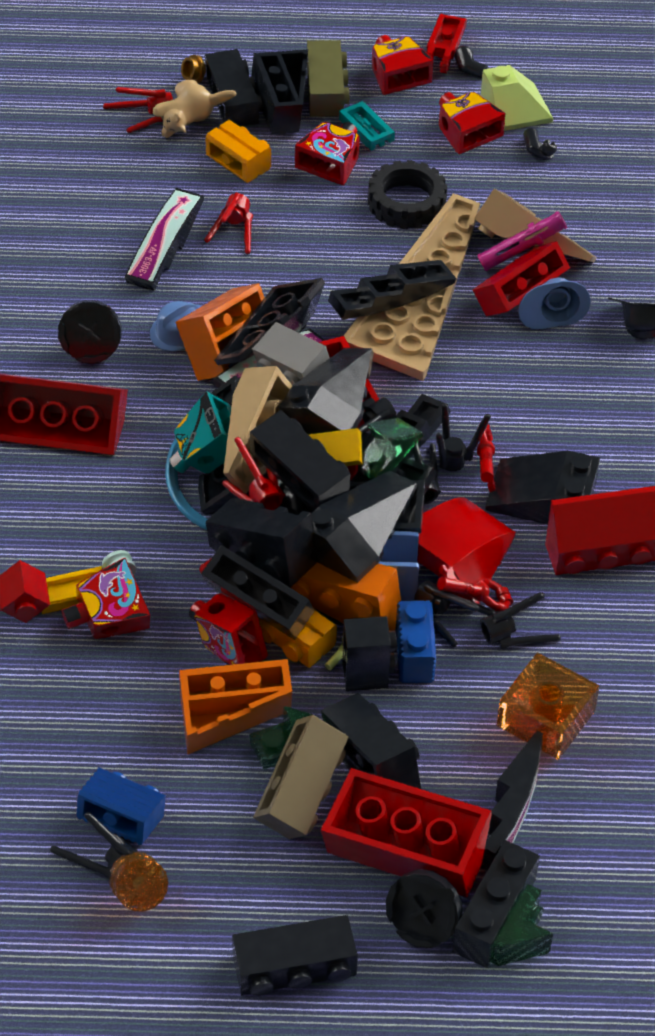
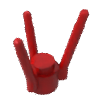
(158, 96)
(235, 212)
(261, 489)

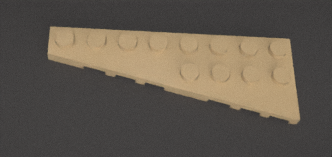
(409, 334)

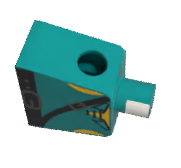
(202, 435)

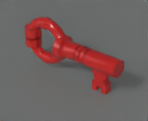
(486, 450)
(478, 591)

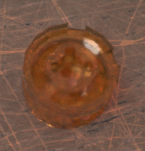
(138, 881)

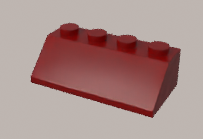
(61, 414)
(602, 530)
(406, 829)

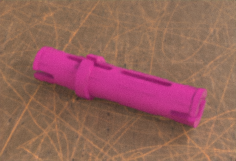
(554, 223)

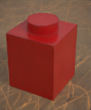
(23, 591)

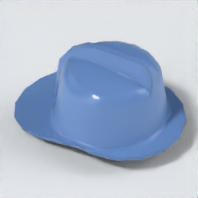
(554, 304)
(164, 330)

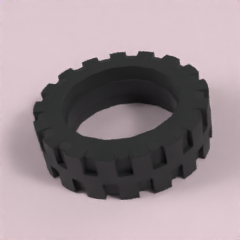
(406, 174)

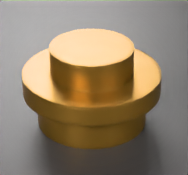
(193, 68)

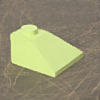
(514, 96)

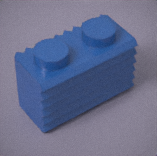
(415, 642)
(121, 805)

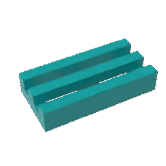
(367, 134)

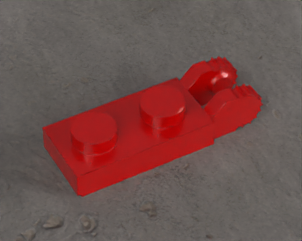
(446, 39)

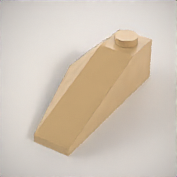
(508, 217)
(253, 402)

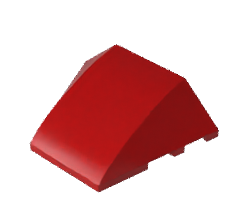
(463, 538)

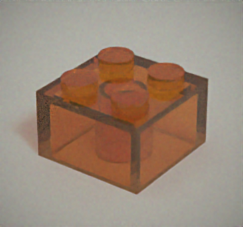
(550, 701)

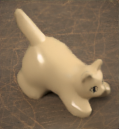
(192, 105)

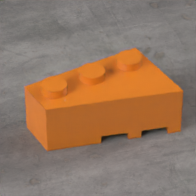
(213, 326)
(345, 599)
(231, 699)

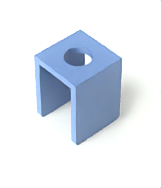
(402, 553)

